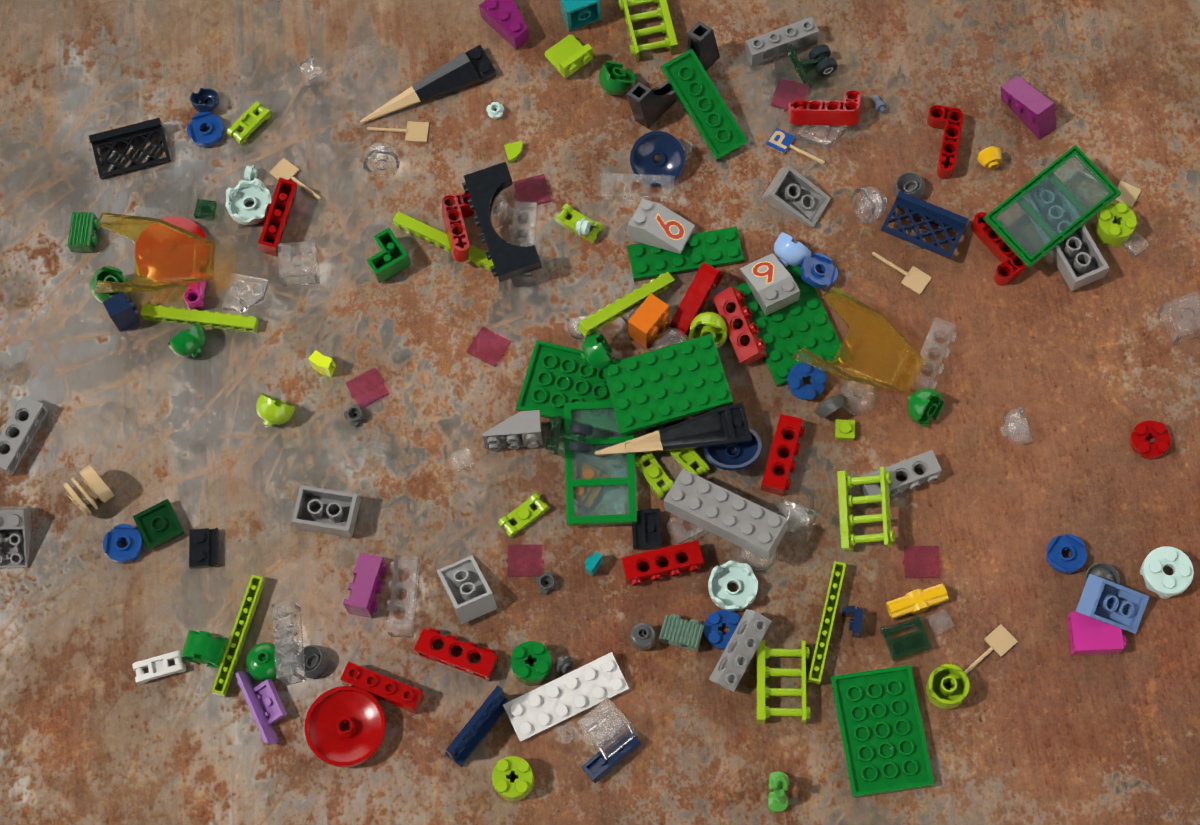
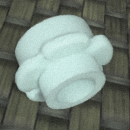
(495, 114)
(250, 173)
(583, 227)

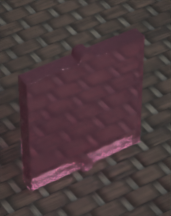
(787, 92)
(532, 190)
(488, 346)
(367, 388)
(525, 560)
(921, 562)

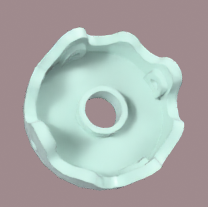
(244, 192)
(732, 573)
(1158, 581)

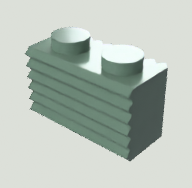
(681, 632)

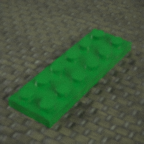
(703, 104)
(713, 247)

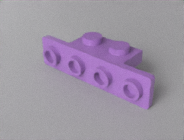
(264, 705)

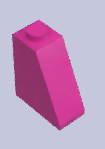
(1093, 636)

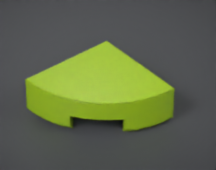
(513, 150)

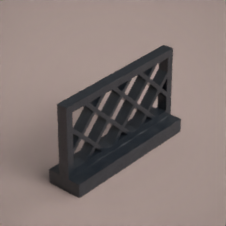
(126, 133)

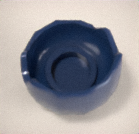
(205, 100)

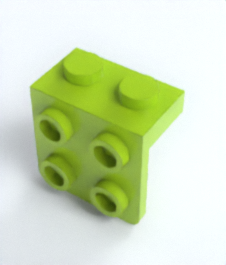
(569, 55)

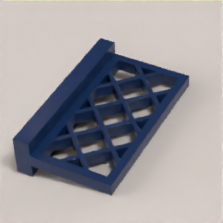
(930, 214)
(477, 727)

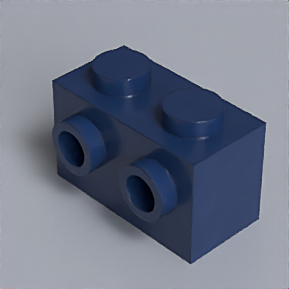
(122, 310)

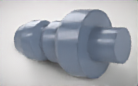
(880, 105)

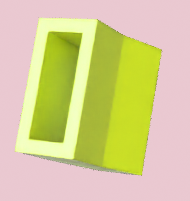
(322, 364)

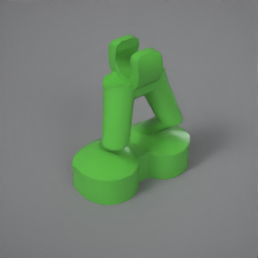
(777, 798)

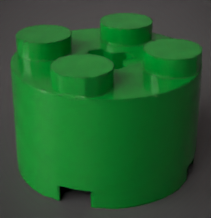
(203, 648)
(533, 652)

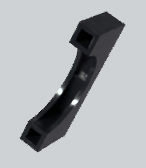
(651, 104)
(507, 259)

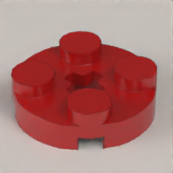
(1144, 448)

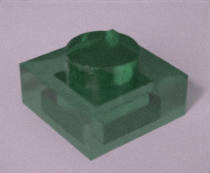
(205, 209)

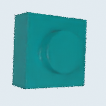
(592, 563)

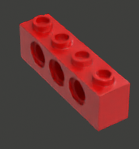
(277, 216)
(725, 302)
(786, 426)
(670, 554)
(483, 669)
(383, 687)

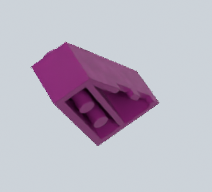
(505, 20)
(1030, 106)
(365, 585)

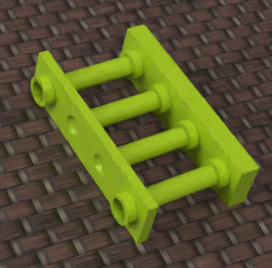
(666, 27)
(847, 501)
(764, 691)

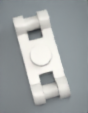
(158, 667)

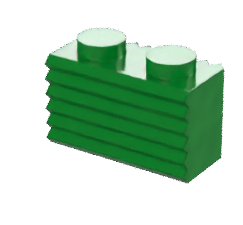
(83, 232)

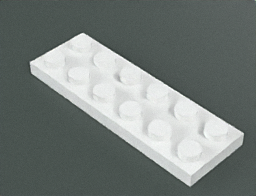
(565, 696)

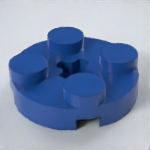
(208, 138)
(817, 279)
(808, 391)
(116, 536)
(1063, 543)
(715, 621)

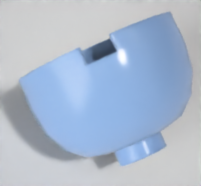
(790, 251)

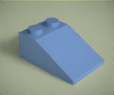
(1112, 603)

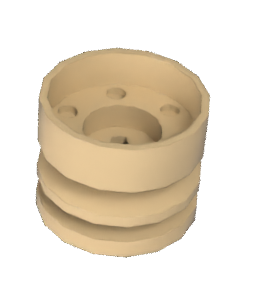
(88, 490)

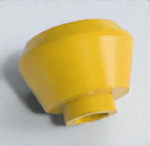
(990, 157)

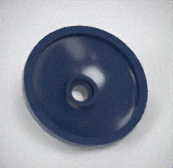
(654, 144)
(736, 456)

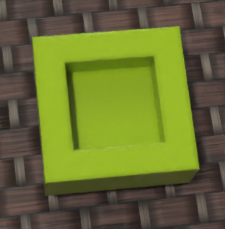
(844, 430)

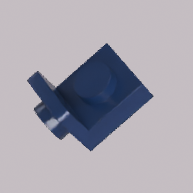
(854, 624)

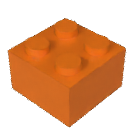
(649, 321)

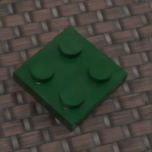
(158, 524)

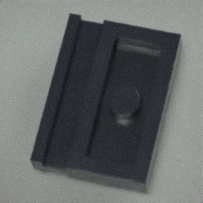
(647, 530)
(203, 548)

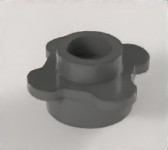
(349, 414)
(540, 580)
(563, 665)

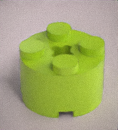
(1115, 224)
(958, 685)
(520, 787)

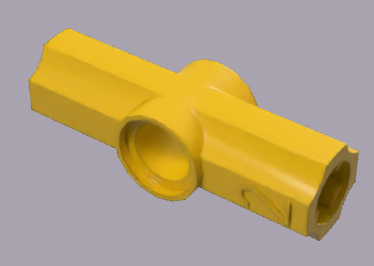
(917, 601)

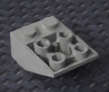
(516, 432)
(15, 536)

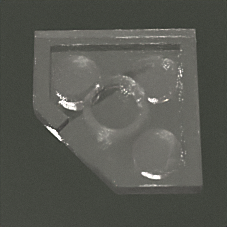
(821, 135)
(244, 292)

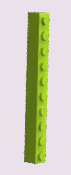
(438, 238)
(625, 304)
(204, 318)
(826, 623)
(238, 636)

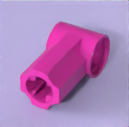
(194, 291)

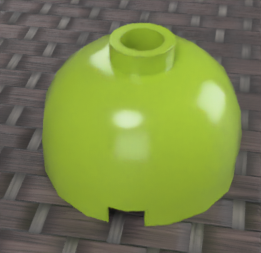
(709, 323)
(274, 410)

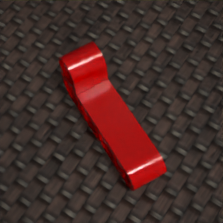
(826, 112)
(948, 143)
(454, 209)
(1007, 259)
(696, 296)

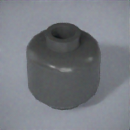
(648, 639)

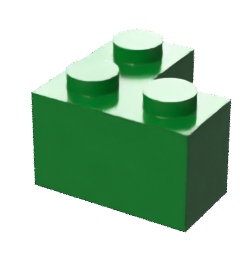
(391, 257)

